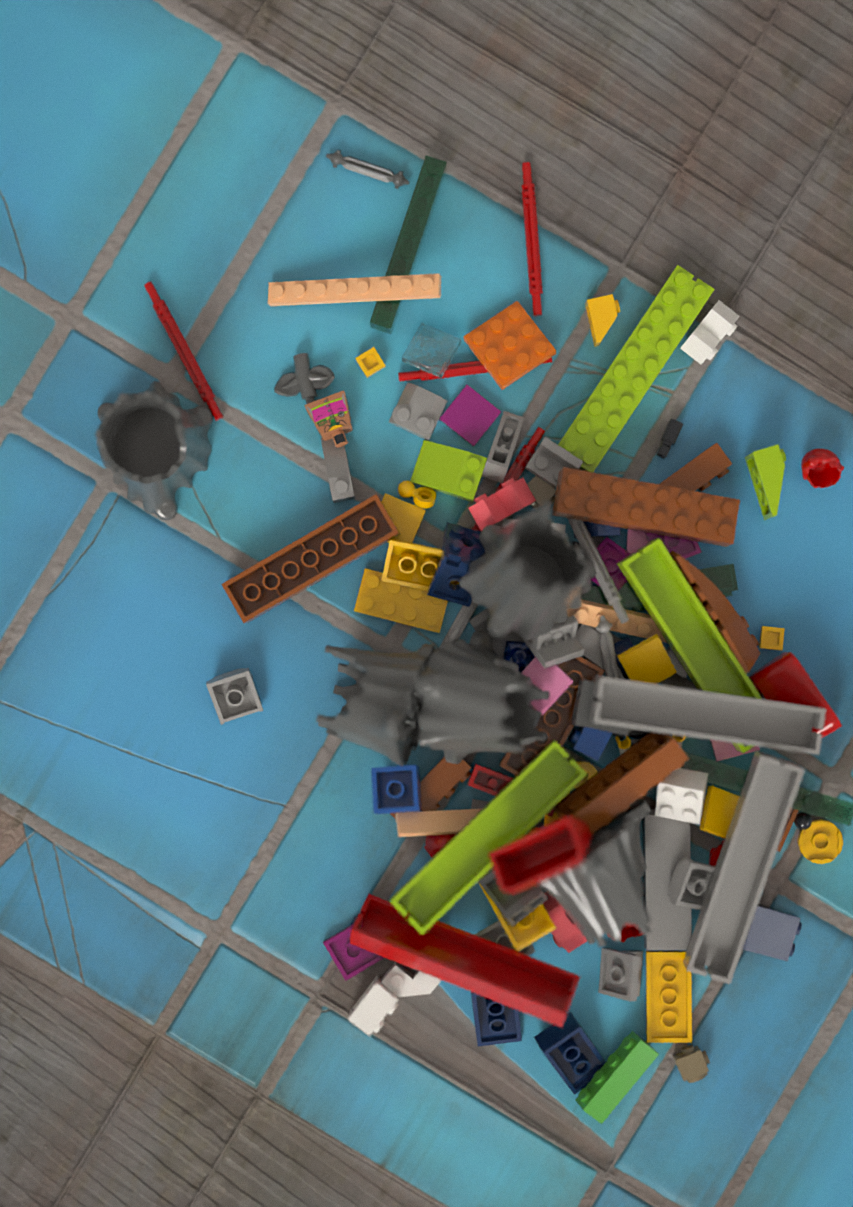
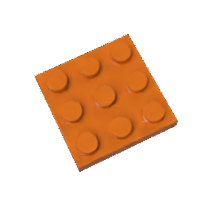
(509, 345)

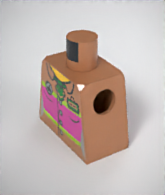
(331, 417)

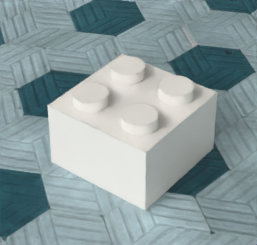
(682, 796)
(372, 1007)

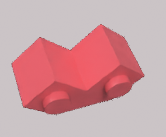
(501, 504)
(566, 932)

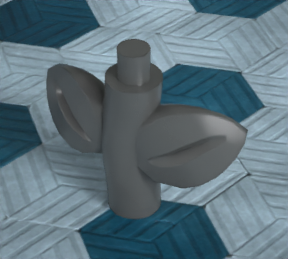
(304, 379)

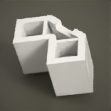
(710, 332)
(404, 983)

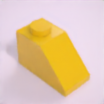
(601, 315)

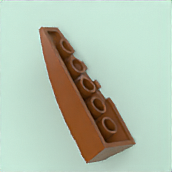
(722, 613)

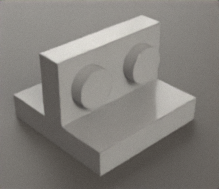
(550, 460)
(557, 645)
(620, 973)

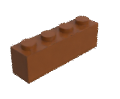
(700, 470)
(441, 783)

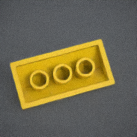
(411, 564)

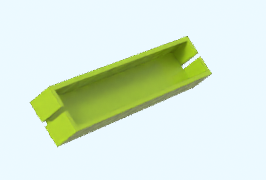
(635, 368)
(685, 623)
(498, 823)

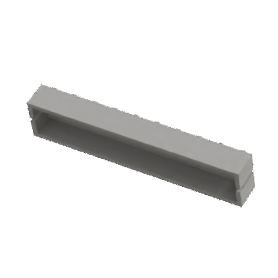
(707, 715)
(743, 866)

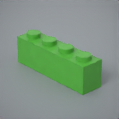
(616, 1077)

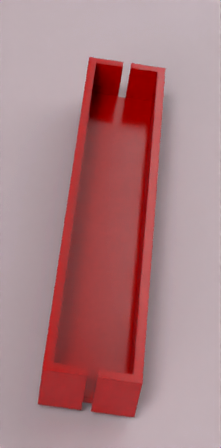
(466, 961)

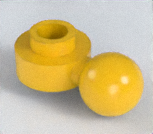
(423, 496)

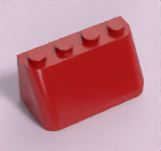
(788, 682)
(541, 854)

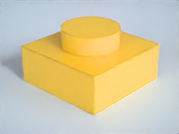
(370, 362)
(771, 638)

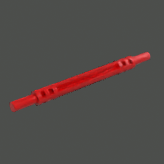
(532, 239)
(183, 351)
(453, 370)
(520, 462)

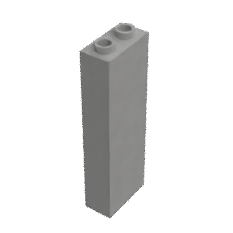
(664, 845)

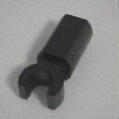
(669, 437)

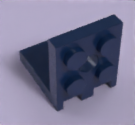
(455, 563)

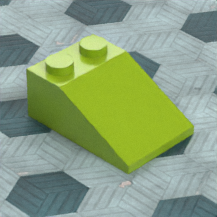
(448, 470)
(767, 473)

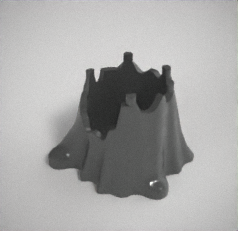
(153, 446)
(528, 576)
(476, 701)
(383, 703)
(607, 885)

